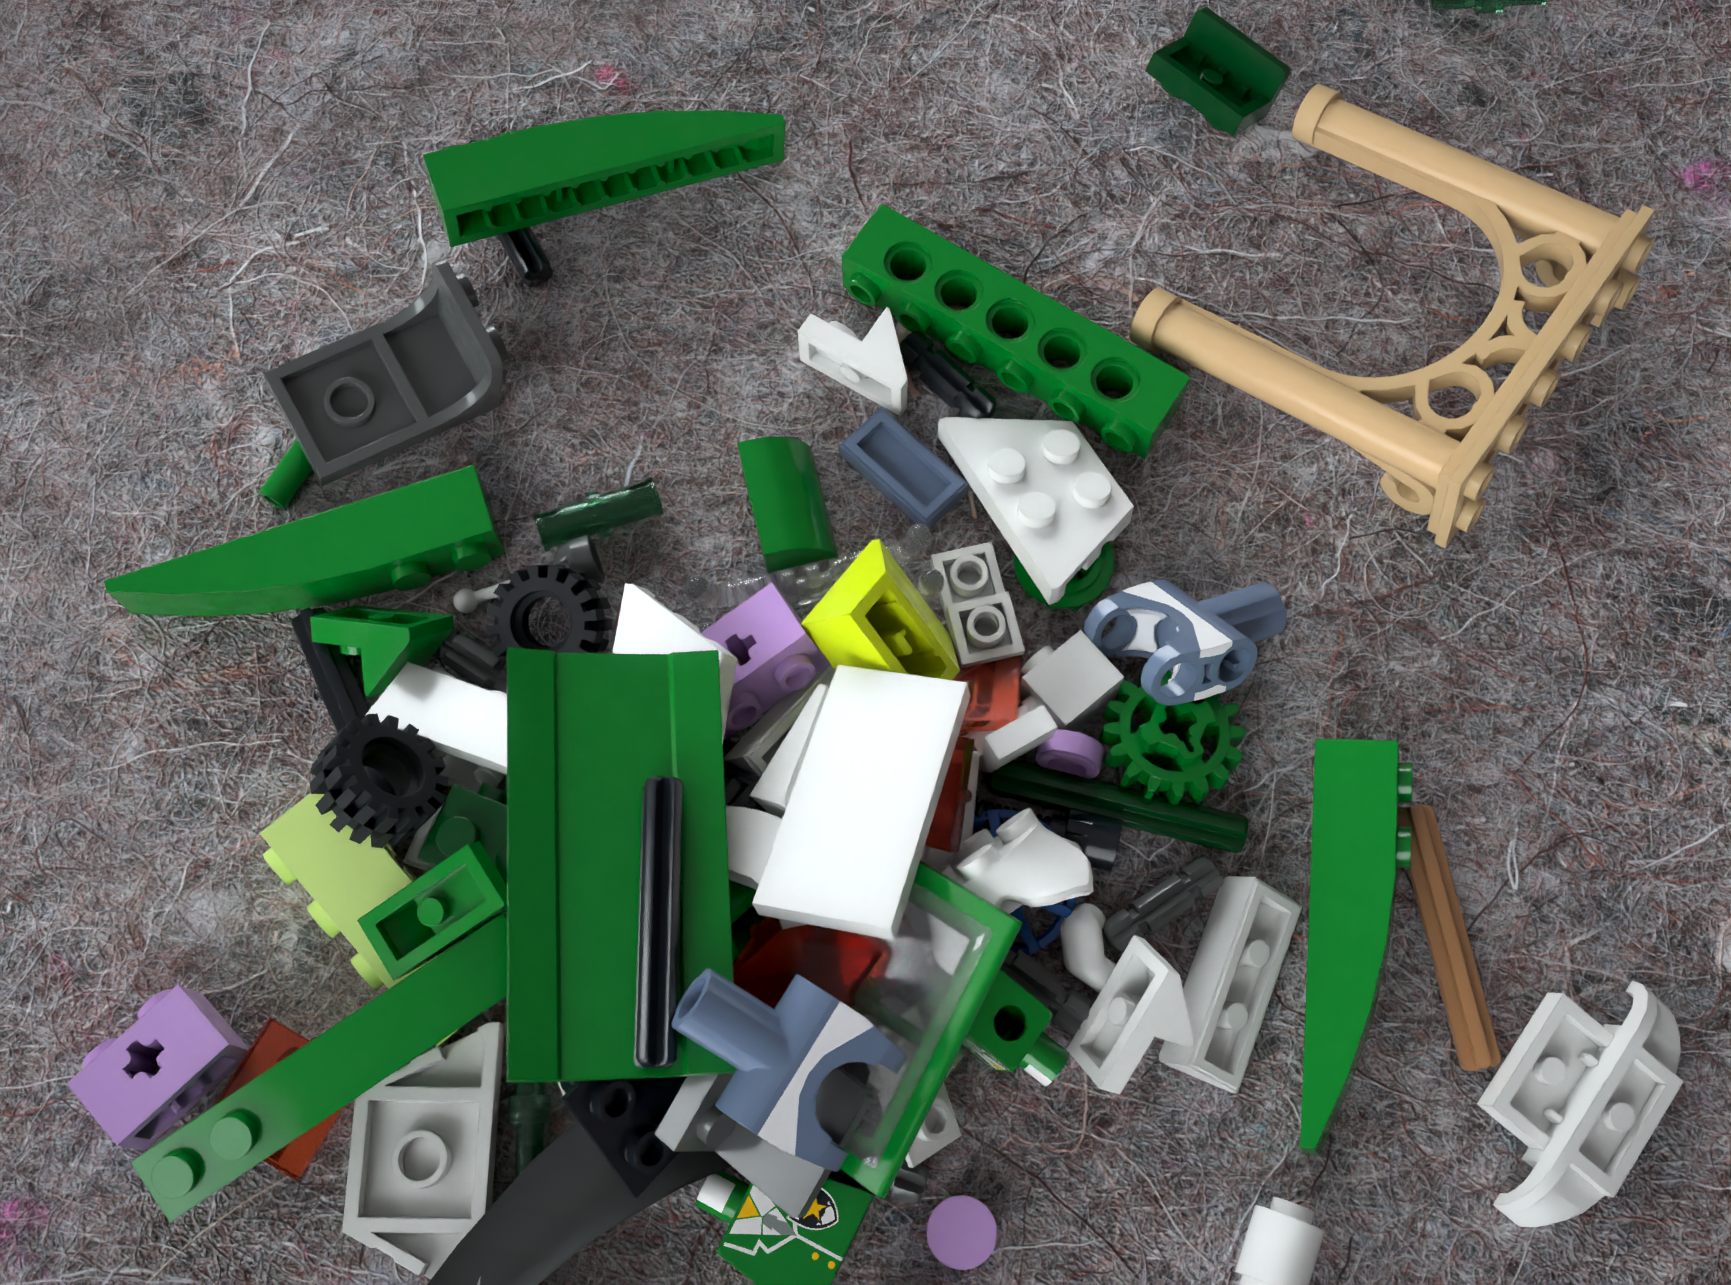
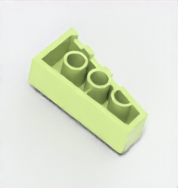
(340, 877)

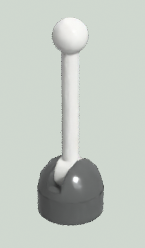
(575, 553)

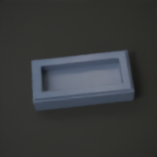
(903, 469)

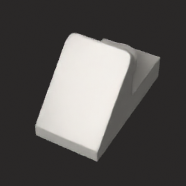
(866, 366)
(1133, 1007)

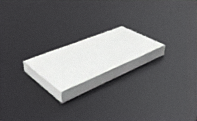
(863, 802)

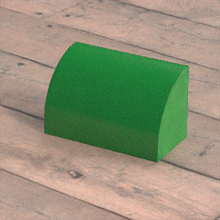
(786, 502)

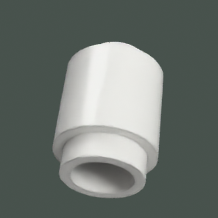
(1279, 1245)

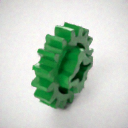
(1163, 760)

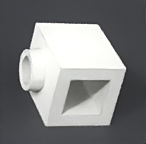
(1070, 682)

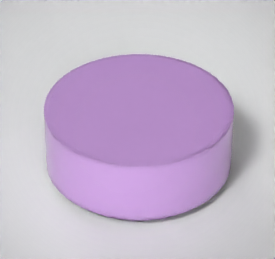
(1071, 753)
(961, 1232)

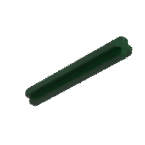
(1069, 791)

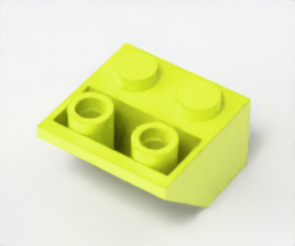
(880, 621)

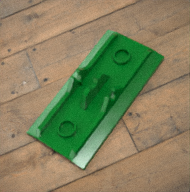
(577, 765)

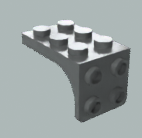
(393, 380)

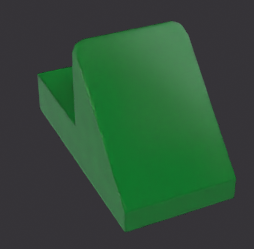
(382, 638)
(435, 910)

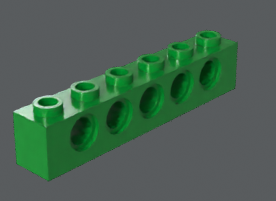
(998, 302)

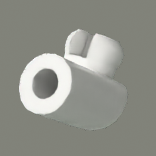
(1084, 946)

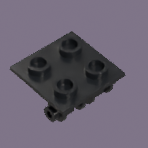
(623, 1121)

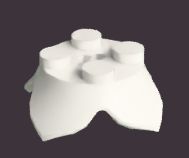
(1022, 865)

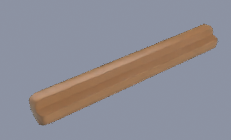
(1449, 942)

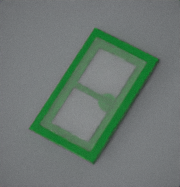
(925, 1002)

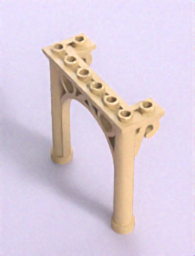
(1581, 257)

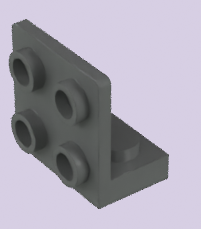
(787, 1180)

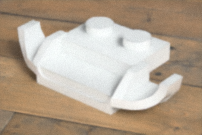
(1582, 1101)

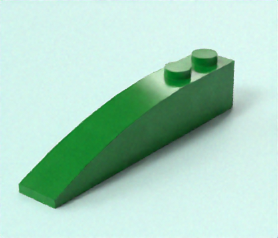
(591, 165)
(328, 556)
(1349, 914)
(327, 1072)

